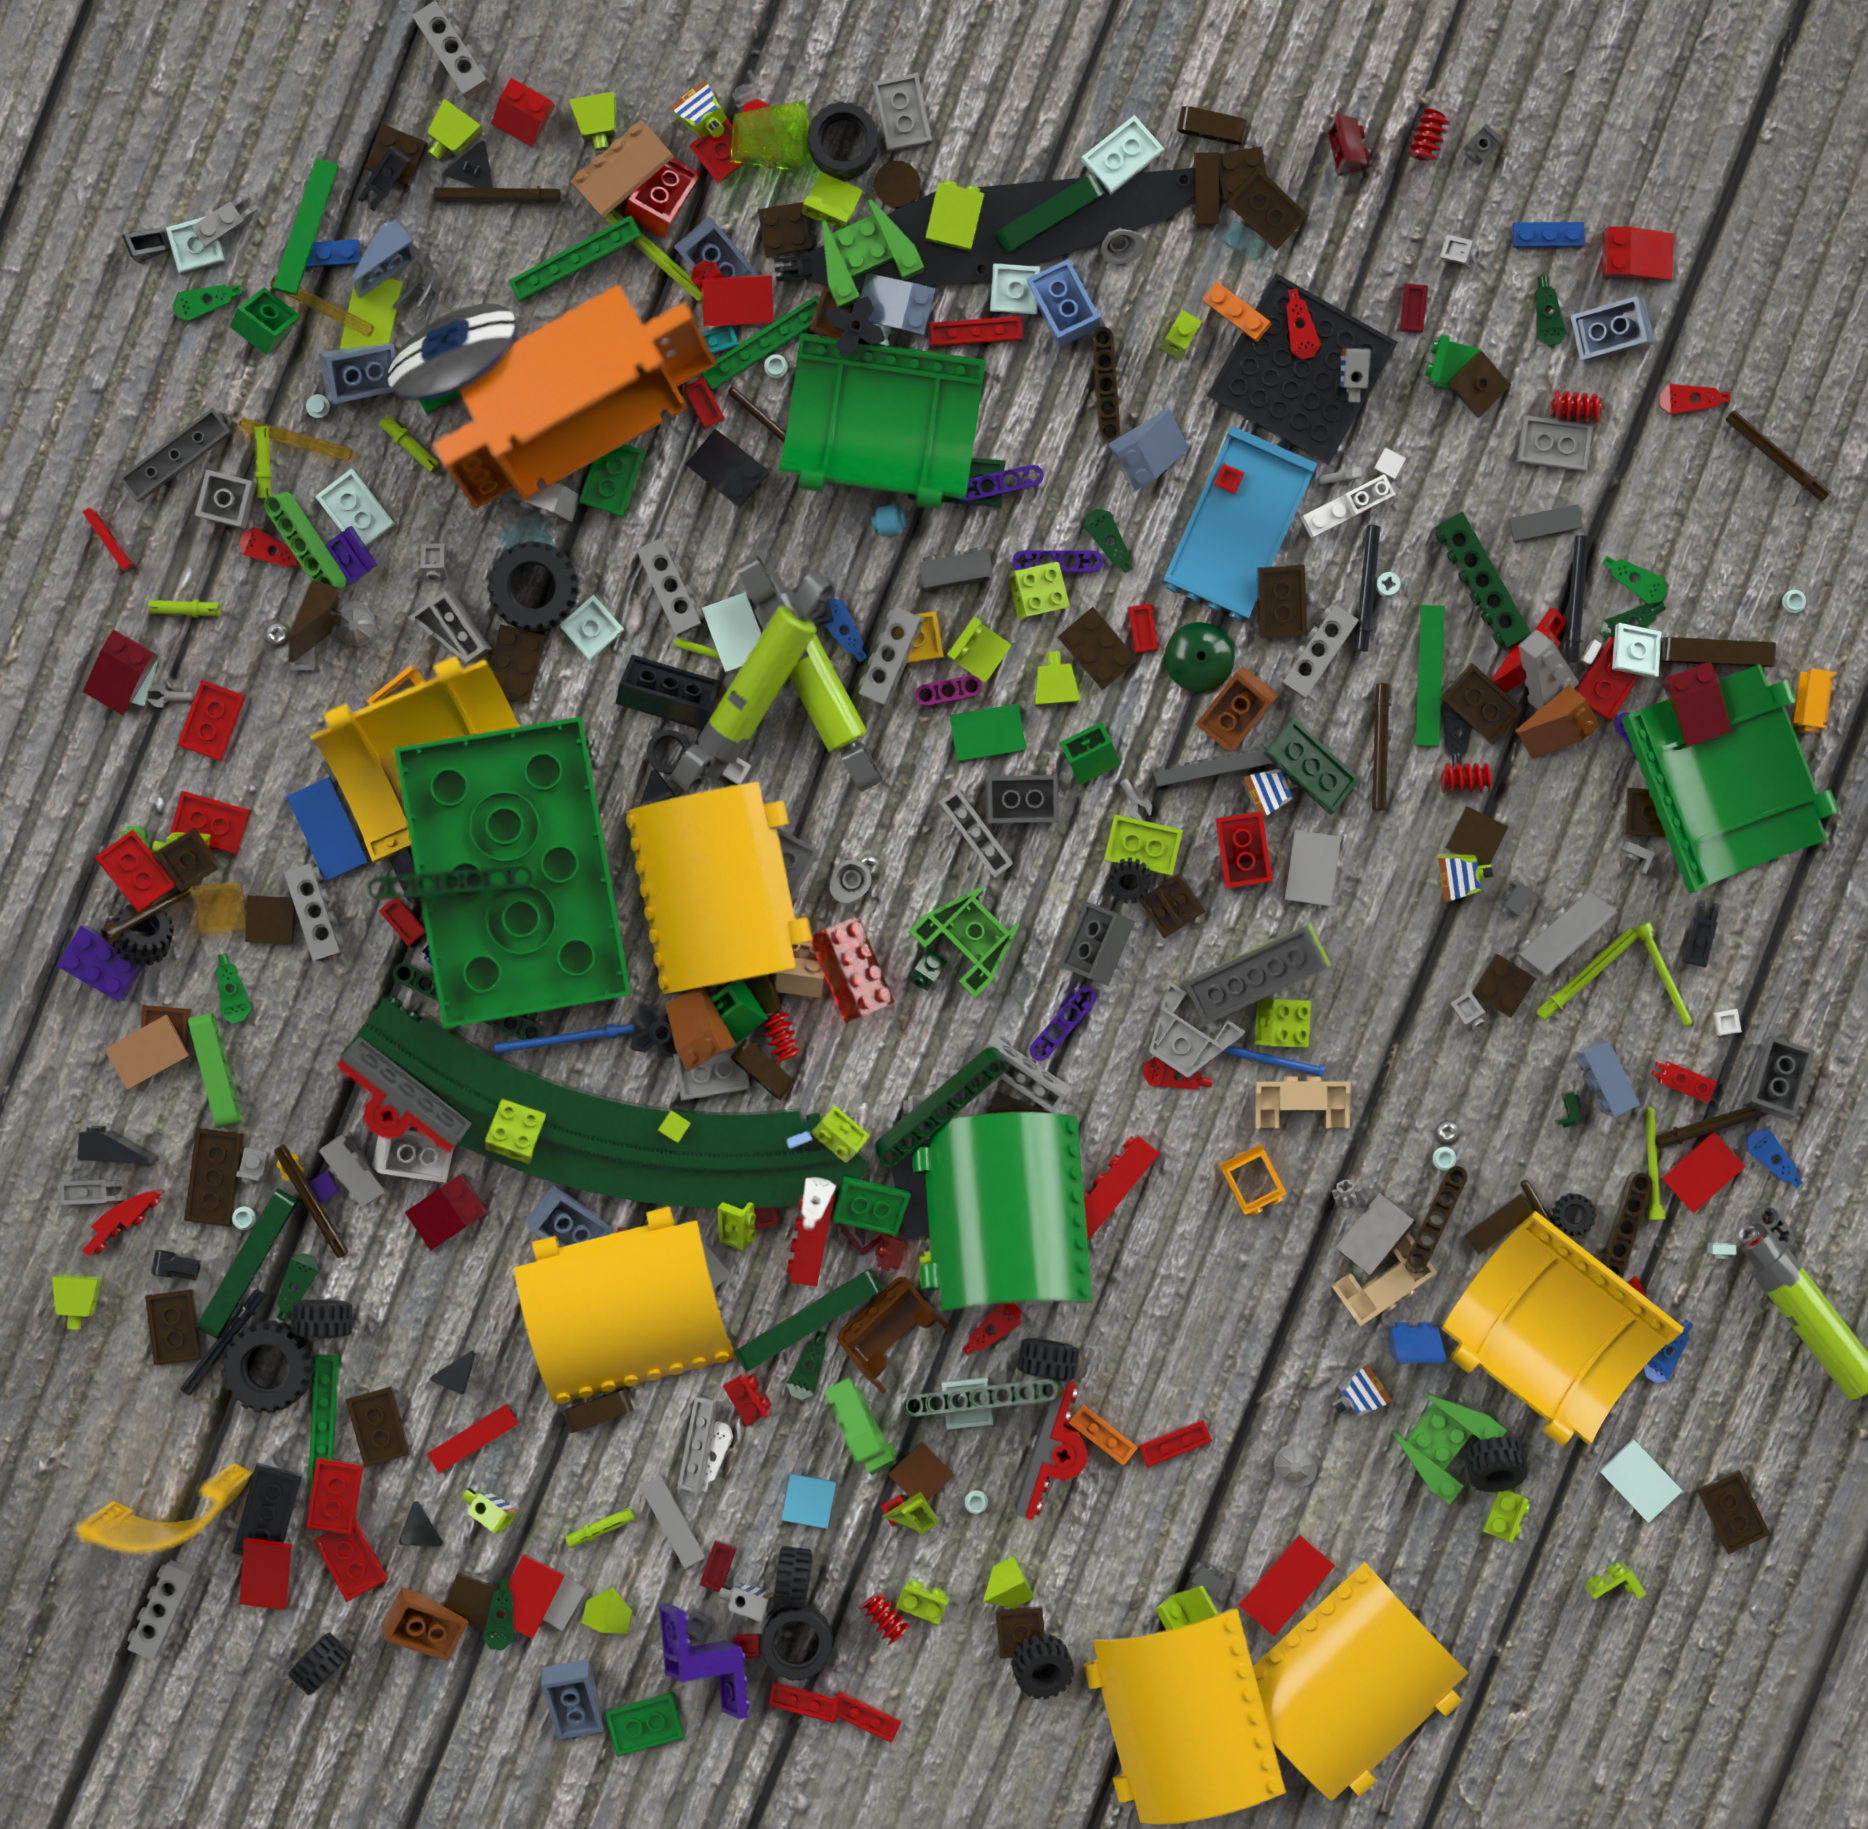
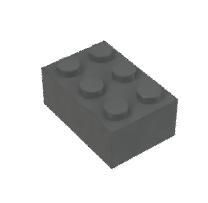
(1022, 799)
(1779, 1078)

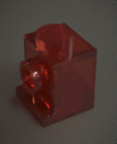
(890, 1252)

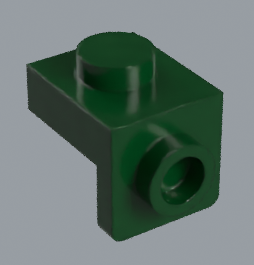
(927, 970)
(1572, 1104)

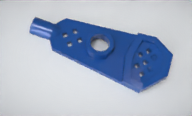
(843, 618)
(1767, 1151)
(1667, 1362)

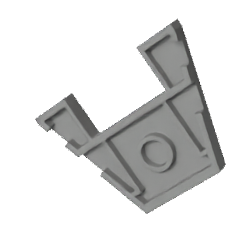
(1181, 1043)

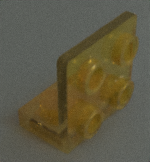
(220, 906)

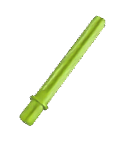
(660, 259)
(1586, 974)

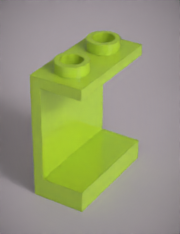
(954, 215)

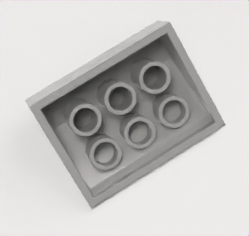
(1564, 933)

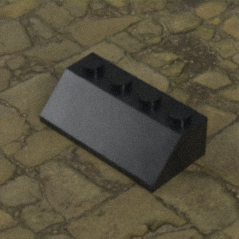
(667, 692)

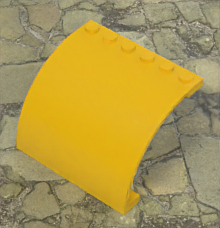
(119, 1529)

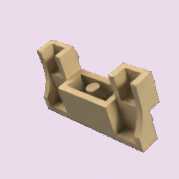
(1302, 1095)
(1384, 1289)

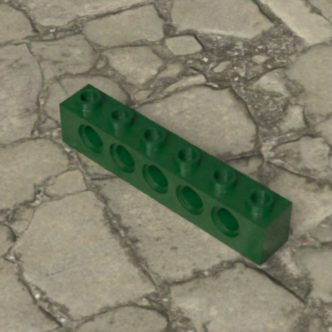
(1483, 566)

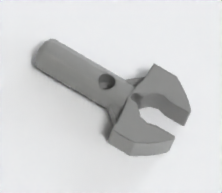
(1348, 474)
(169, 696)
(1135, 800)

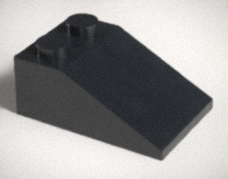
(727, 468)
(109, 1146)

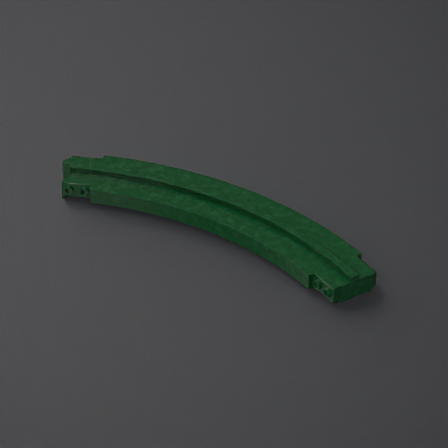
(607, 1141)

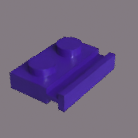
(351, 555)

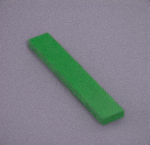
(306, 227)
(575, 258)
(761, 344)
(1429, 675)
(323, 1411)

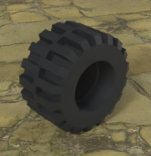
(144, 949)
(322, 1318)
(1048, 1359)
(1496, 1464)
(792, 1577)
(319, 1663)
(1048, 1680)

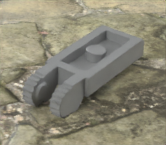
(222, 221)
(89, 1191)

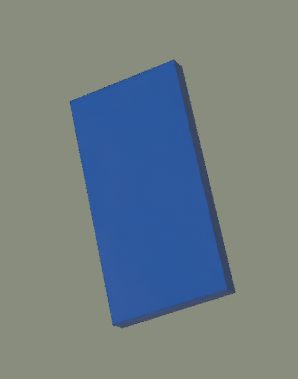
(327, 829)

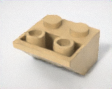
(808, 975)

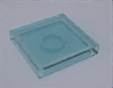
(528, 529)

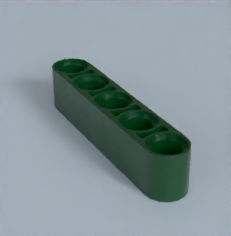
(1049, 213)

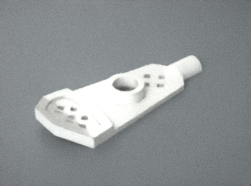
(817, 1191)
(719, 1447)

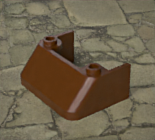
(883, 1323)

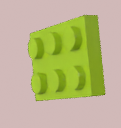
(1143, 840)

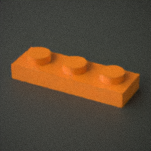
(1237, 312)
(1103, 1434)

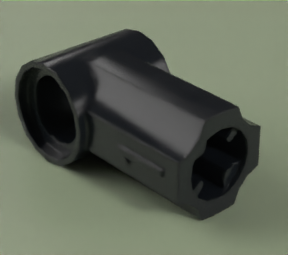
(169, 1264)

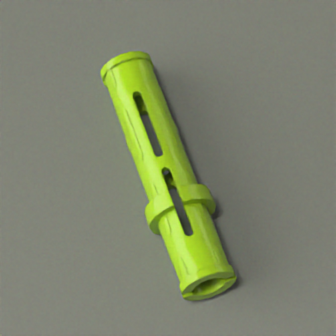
(401, 436)
(262, 455)
(192, 608)
(605, 1525)

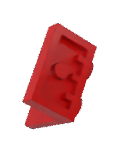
(747, 1398)

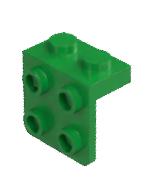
(1447, 361)

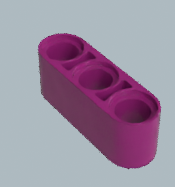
(957, 683)

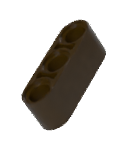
(1211, 125)
(762, 1069)
(598, 1410)

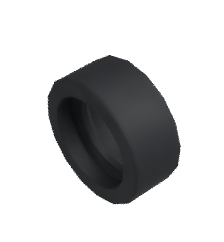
(654, 741)

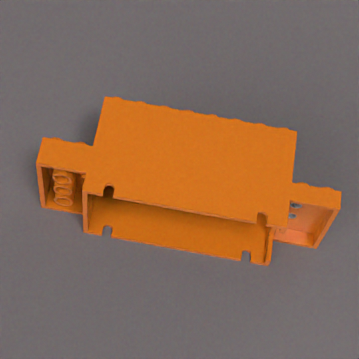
(572, 396)

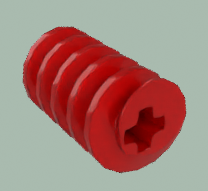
(1428, 135)
(1576, 406)
(1466, 777)
(781, 1036)
(885, 1617)

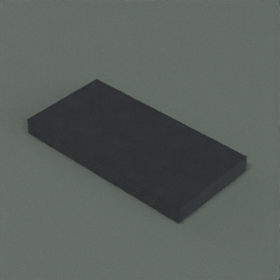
(916, 1215)
(268, 1505)

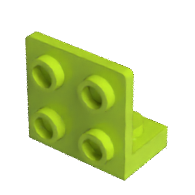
(831, 201)
(1038, 590)
(979, 650)
(1282, 1022)
(514, 1131)
(1615, 1575)
(1186, 1608)

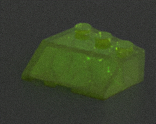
(772, 136)

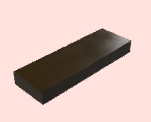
(1206, 188)
(1499, 1223)

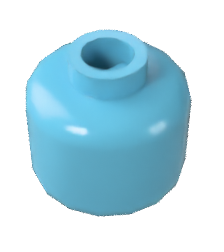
(889, 520)

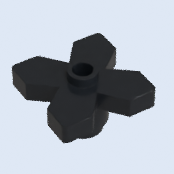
(867, 332)
(646, 1038)

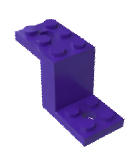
(703, 1661)

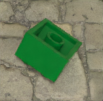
(264, 320)

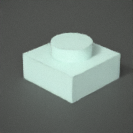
(1722, 1250)

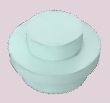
(775, 366)
(318, 406)
(1794, 601)
(1444, 1158)
(244, 1218)
(976, 1502)

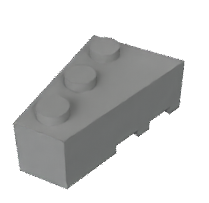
(551, 500)
(452, 626)
(1545, 669)
(353, 1169)

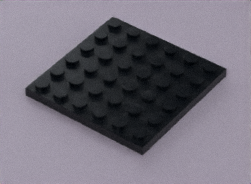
(1297, 396)

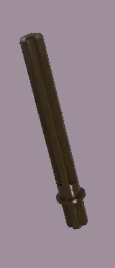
(460, 194)
(1778, 456)
(1380, 746)
(1707, 1126)
(328, 1230)

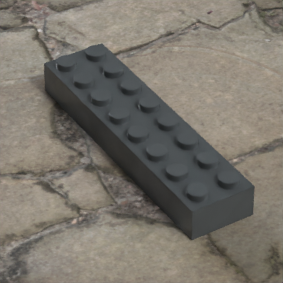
(175, 455)
(1210, 768)

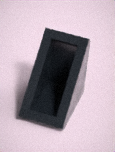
(146, 244)

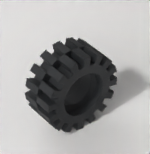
(1129, 893)
(1587, 1218)

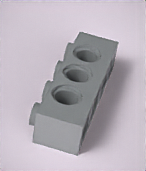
(427, 20)
(649, 556)
(1344, 624)
(902, 648)
(975, 832)
(296, 879)
(1030, 1077)
(181, 1578)

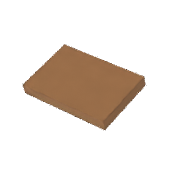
(147, 1052)

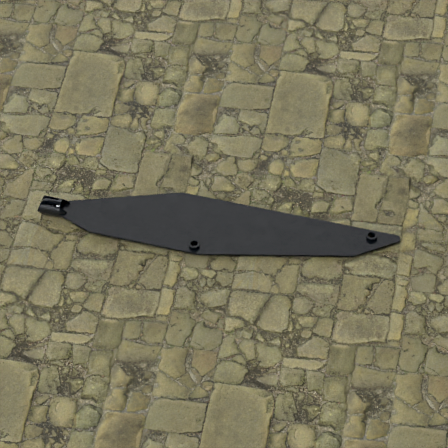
(1136, 204)

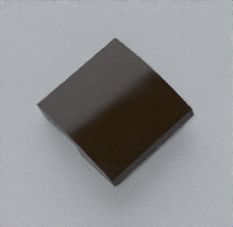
(1172, 905)
(471, 1599)

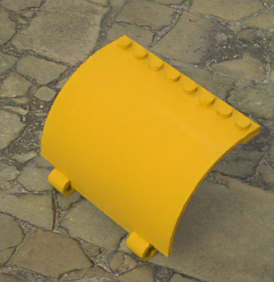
(363, 743)
(715, 887)
(621, 1308)
(1556, 1329)
(1353, 1684)
(1187, 1721)

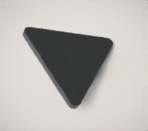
(473, 168)
(656, 790)
(456, 1374)
(419, 1529)

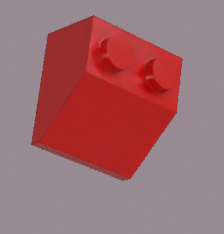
(522, 112)

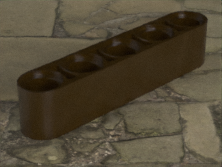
(1101, 374)
(1718, 651)
(1633, 1217)
(1428, 1227)

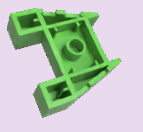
(864, 248)
(973, 933)
(860, 1427)
(1440, 1437)

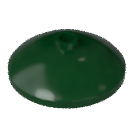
(1182, 657)

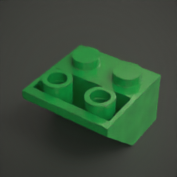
(1090, 753)
(738, 1010)

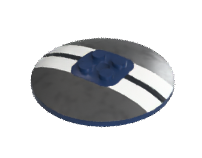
(452, 351)

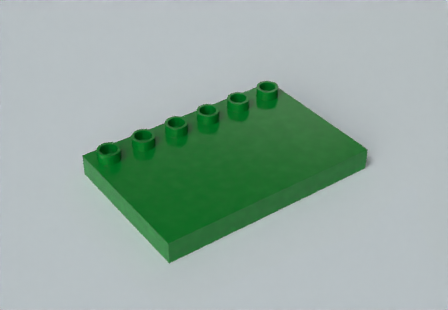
(505, 804)

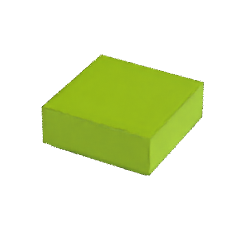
(674, 1126)

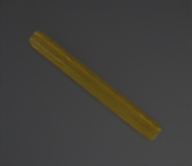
(331, 311)
(299, 440)

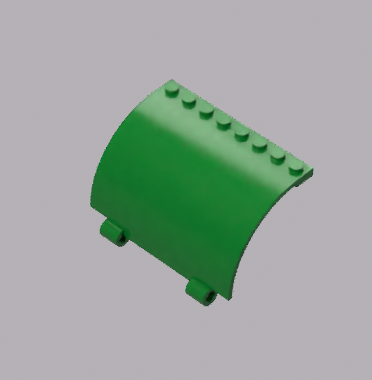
(883, 419)
(1735, 794)
(1005, 1210)

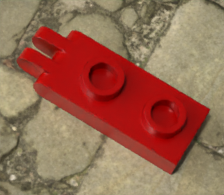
(1685, 1081)

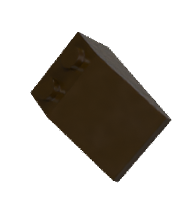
(314, 619)

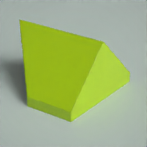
(914, 1514)
(1007, 1585)
(607, 1613)

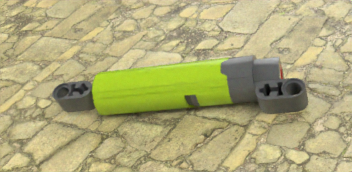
(815, 680)
(754, 685)
(1806, 1306)

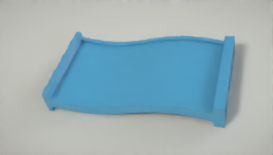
(1239, 531)

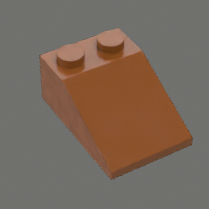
(1237, 709)
(1558, 724)
(697, 1028)
(423, 1625)

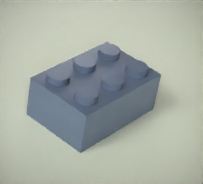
(1606, 1078)

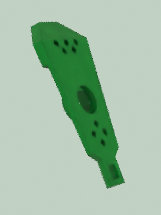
(196, 303)
(1645, 580)
(234, 999)

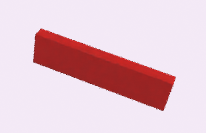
(976, 331)
(472, 1438)

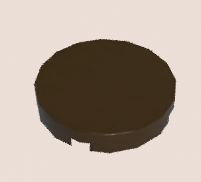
(897, 184)

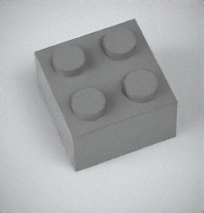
(226, 499)

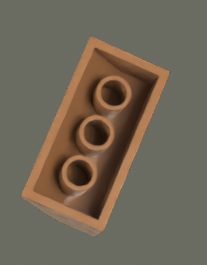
(621, 168)

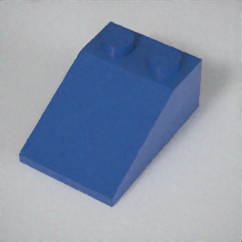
(1415, 1343)

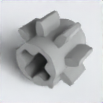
(1347, 1194)

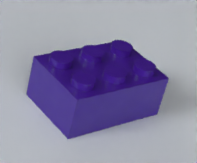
(97, 964)

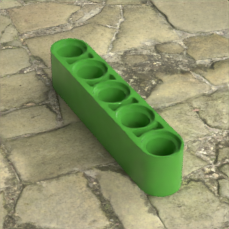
(303, 540)
(215, 1070)

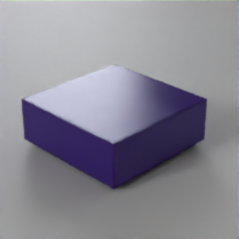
(324, 1186)

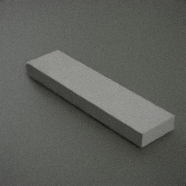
(698, 1444)
(672, 1521)

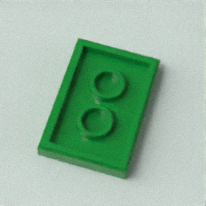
(612, 480)
(987, 732)
(870, 1206)
(644, 1724)

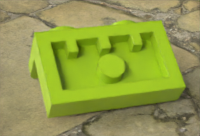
(840, 1134)
(736, 1225)
(1506, 1515)
(922, 1601)

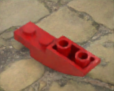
(1511, 671)
(127, 1213)

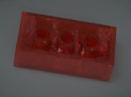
(851, 969)

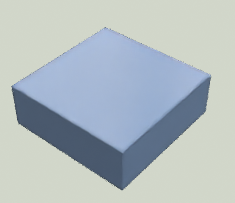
(799, 1139)

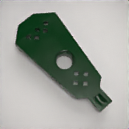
(1548, 322)
(1104, 531)
(1625, 617)
(299, 1276)
(804, 1375)
(500, 1625)

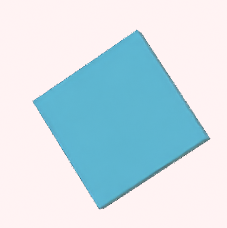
(808, 1500)

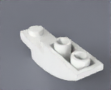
(1347, 506)

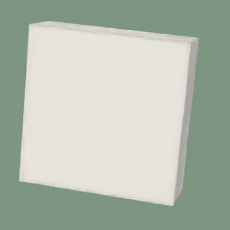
(1389, 463)
(1590, 652)
(737, 771)
(1727, 1022)

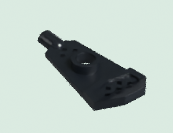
(1451, 721)

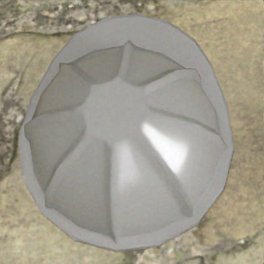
(1122, 246)
(356, 624)
(850, 881)
(1295, 1465)

